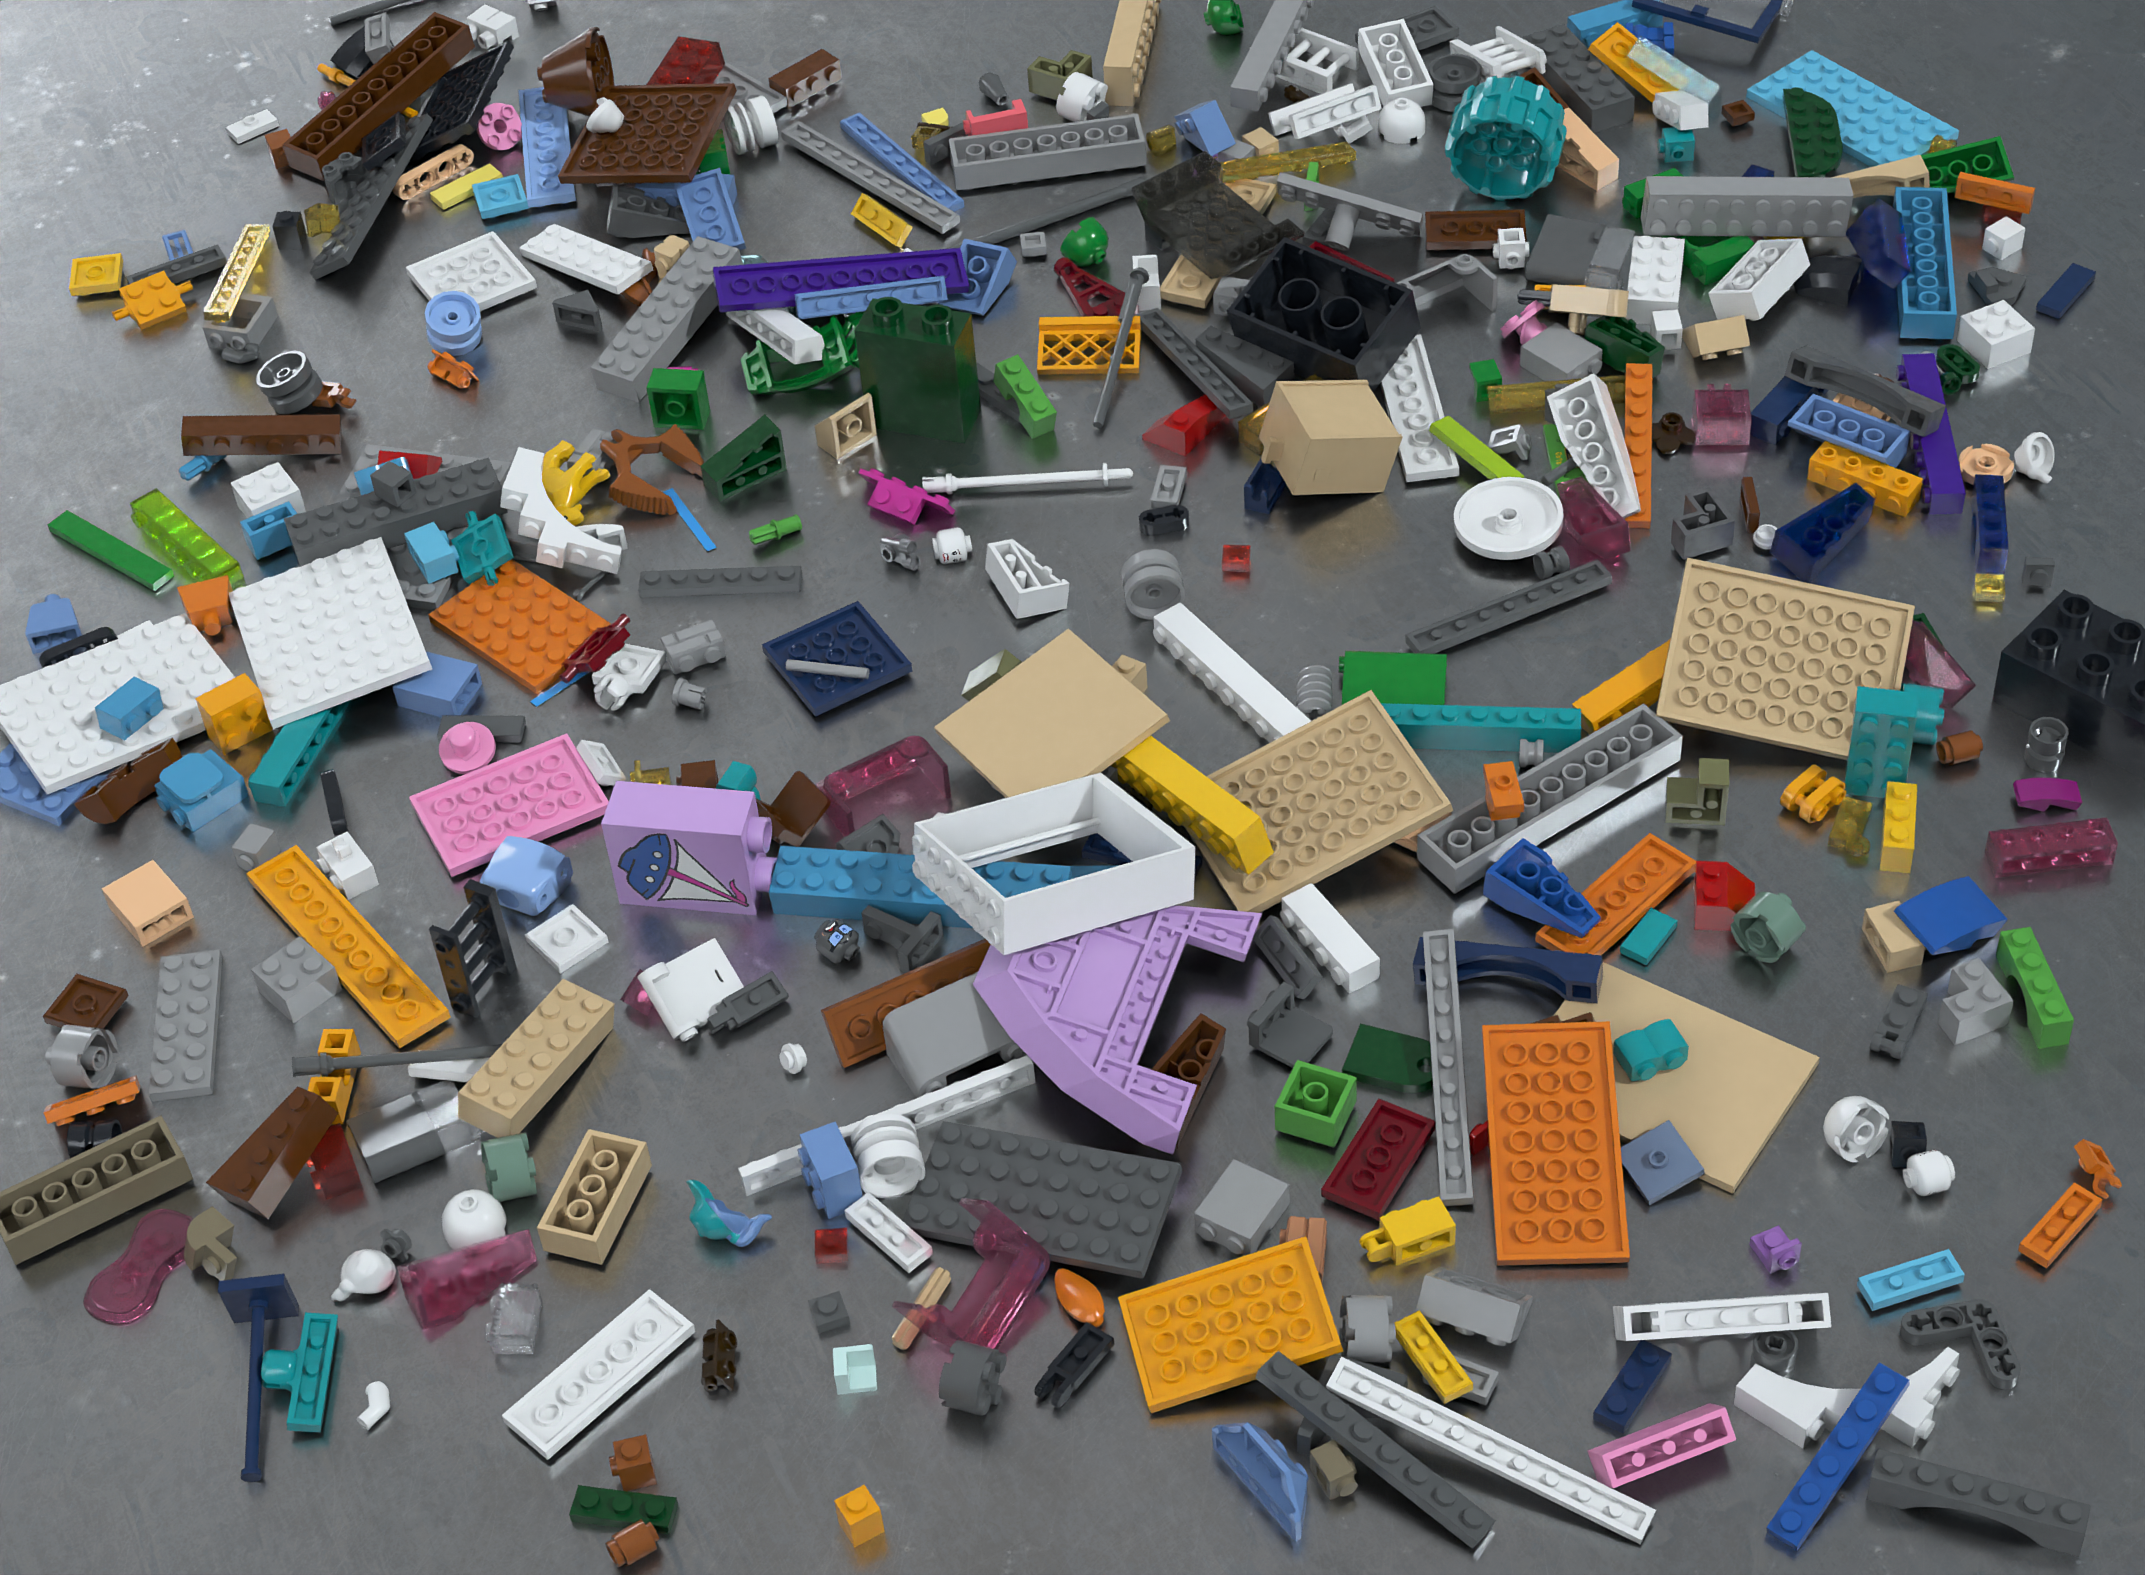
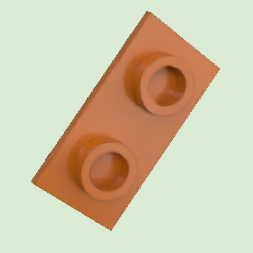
(459, 374)

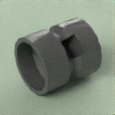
(2046, 744)
(1775, 1352)

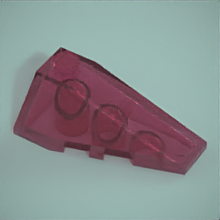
(1592, 519)

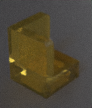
(321, 218)

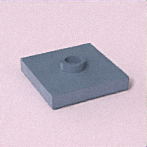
(1660, 1162)

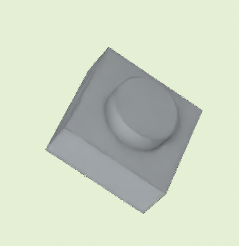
(1033, 244)

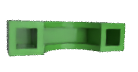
(2045, 1005)

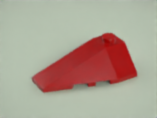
(1185, 426)

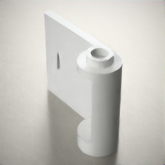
(690, 988)

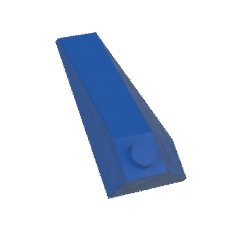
(1532, 887)

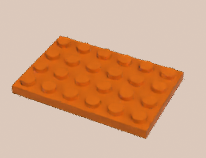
(518, 624)

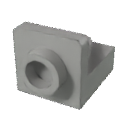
(1511, 439)

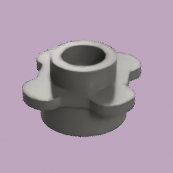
(396, 1244)

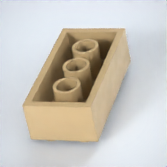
(594, 1196)

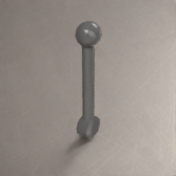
(579, 593)

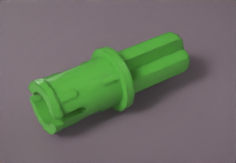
(775, 529)

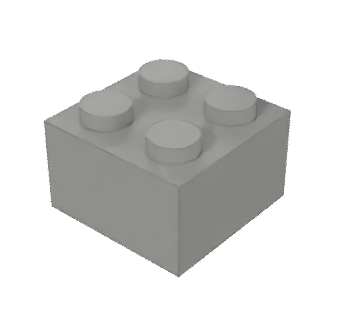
(296, 979)

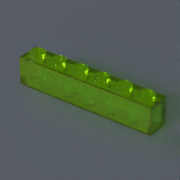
(184, 539)

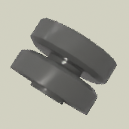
(1451, 77)
(289, 382)

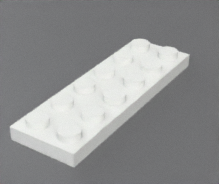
(586, 259)
(598, 1374)

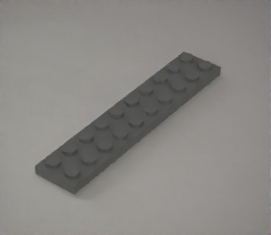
(367, 203)

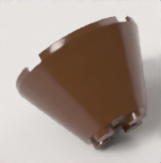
(577, 72)

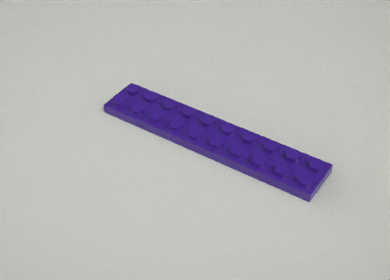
(778, 282)

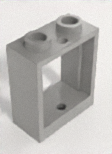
(250, 306)

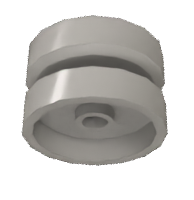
(1152, 583)

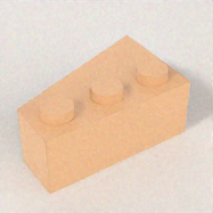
(1586, 154)

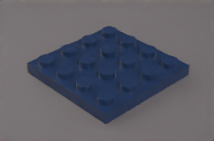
(838, 638)

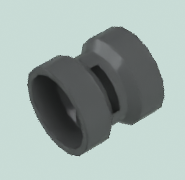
(1552, 562)

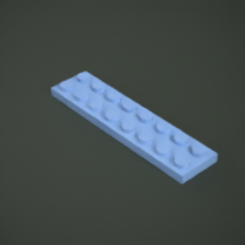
(544, 149)

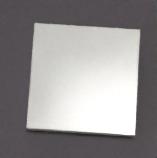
(566, 938)

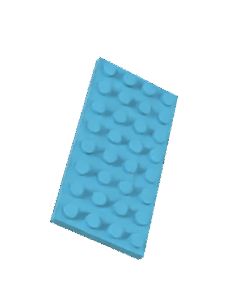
(1871, 120)

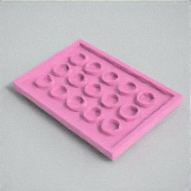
(517, 796)

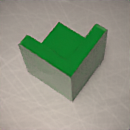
(1484, 374)

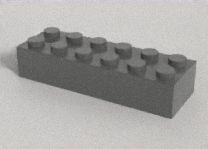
(1583, 80)

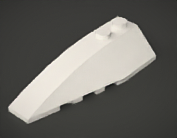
(1596, 441)

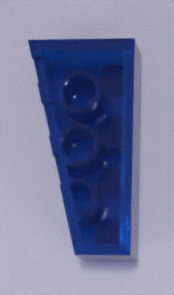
(1821, 533)

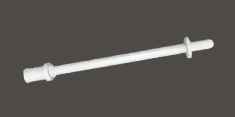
(951, 483)

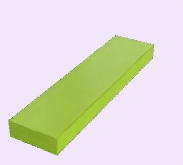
(1472, 449)

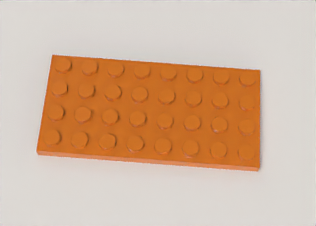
(1554, 1144)

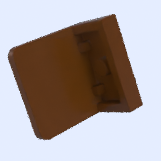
(795, 810)

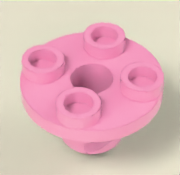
(499, 126)
(1527, 325)
(467, 747)

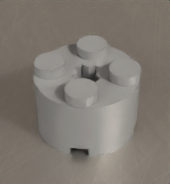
(82, 1056)
(1366, 1328)

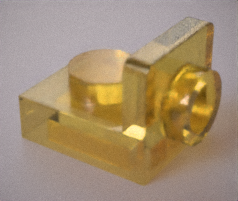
(653, 776)

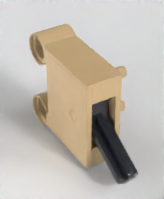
(1579, 303)

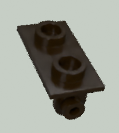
(720, 1346)

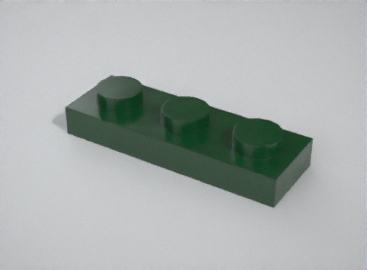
(622, 1508)

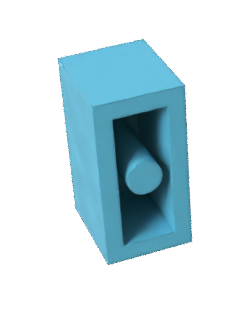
(432, 552)

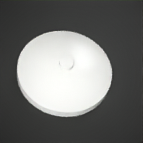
(1508, 518)

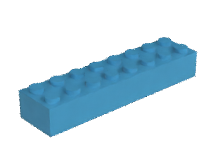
(1928, 291)

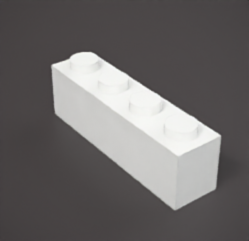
(1330, 938)

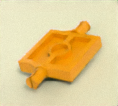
(152, 300)

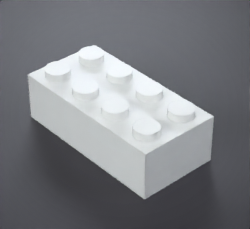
(1395, 63)
(1654, 276)
(1759, 279)

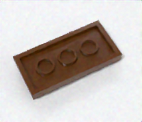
(1469, 228)

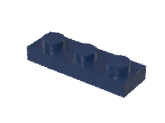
(1632, 1386)

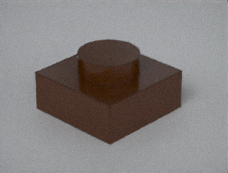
(1738, 112)

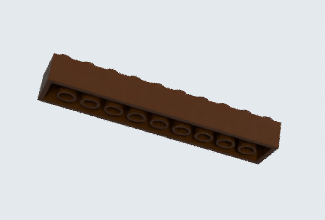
(379, 93)

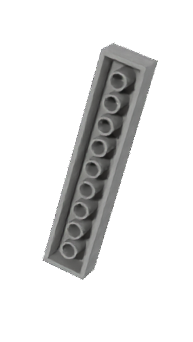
(1553, 796)

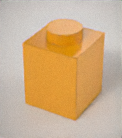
(859, 1516)

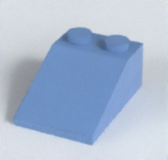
(988, 274)

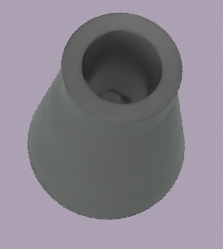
(992, 87)

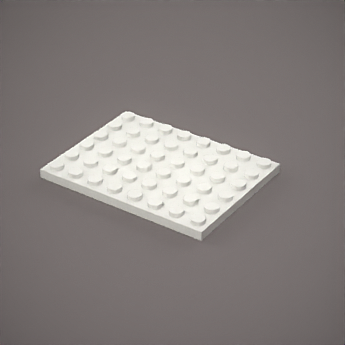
(328, 632)
(54, 714)

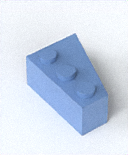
(1205, 127)

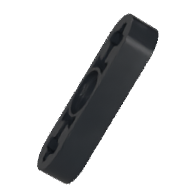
(94, 637)
(334, 802)

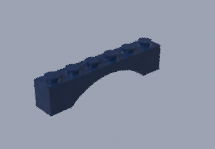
(1568, 973)

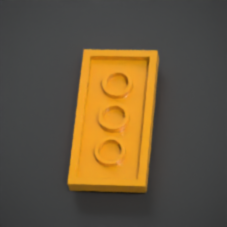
(1613, 49)

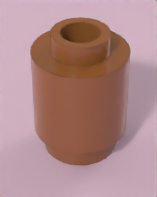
(1959, 748)
(632, 1543)

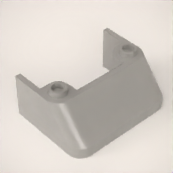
(1452, 274)

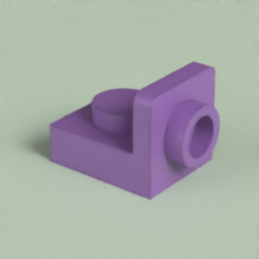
(1776, 1249)

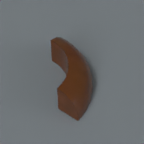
(127, 784)

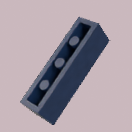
(1778, 407)

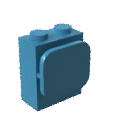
(199, 789)

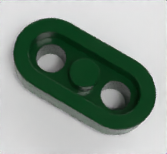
(1956, 360)

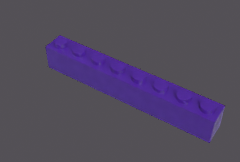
(1936, 452)

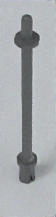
(327, 1064)

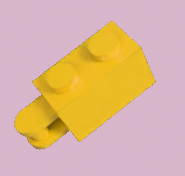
(1411, 1232)

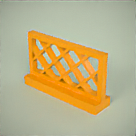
(1088, 330)

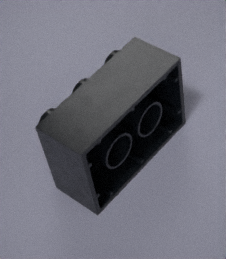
(1325, 315)
(2085, 672)

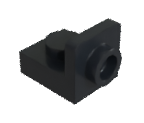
(1907, 1140)

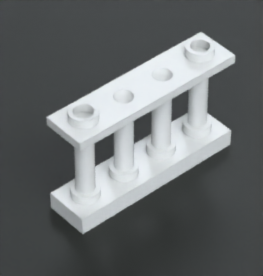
(1502, 54)
(1308, 73)
(1324, 110)

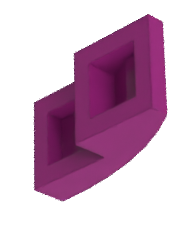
(2041, 792)

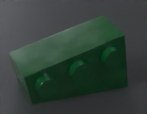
(745, 460)

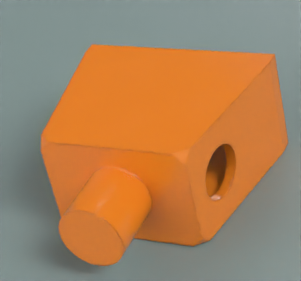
(208, 604)

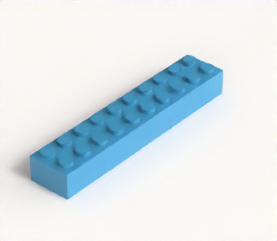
(847, 881)

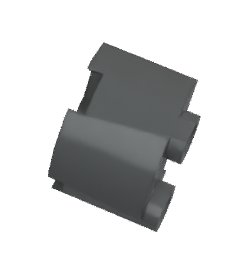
(343, 175)

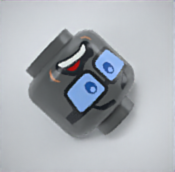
(837, 941)

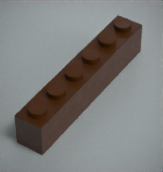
(261, 435)

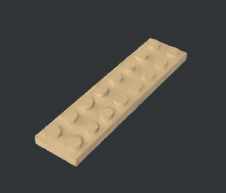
(1189, 284)

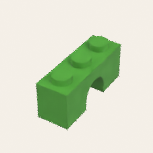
(1017, 382)

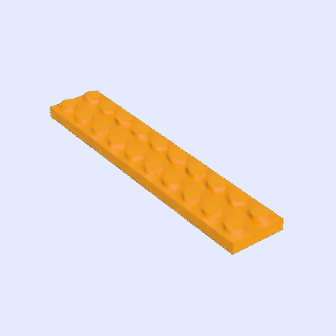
(343, 937)

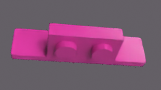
(899, 500)

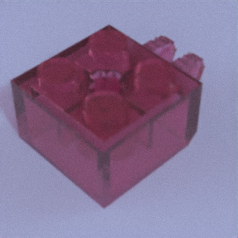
(1721, 416)

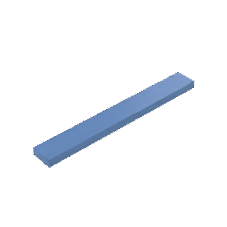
(899, 161)

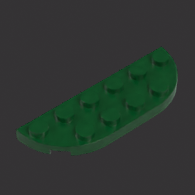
(1812, 133)

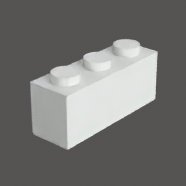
(1681, 110)

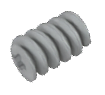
(1314, 691)

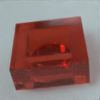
(1236, 558)
(831, 1245)

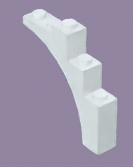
(540, 520)
(1805, 1410)

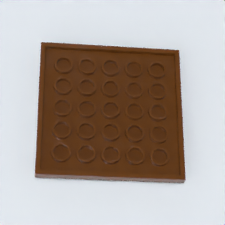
(660, 137)

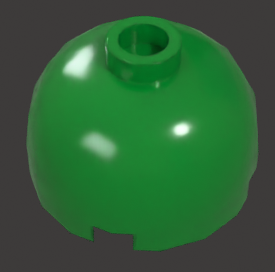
(1224, 17)
(1087, 244)

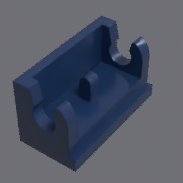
(1263, 488)

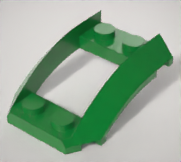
(834, 358)

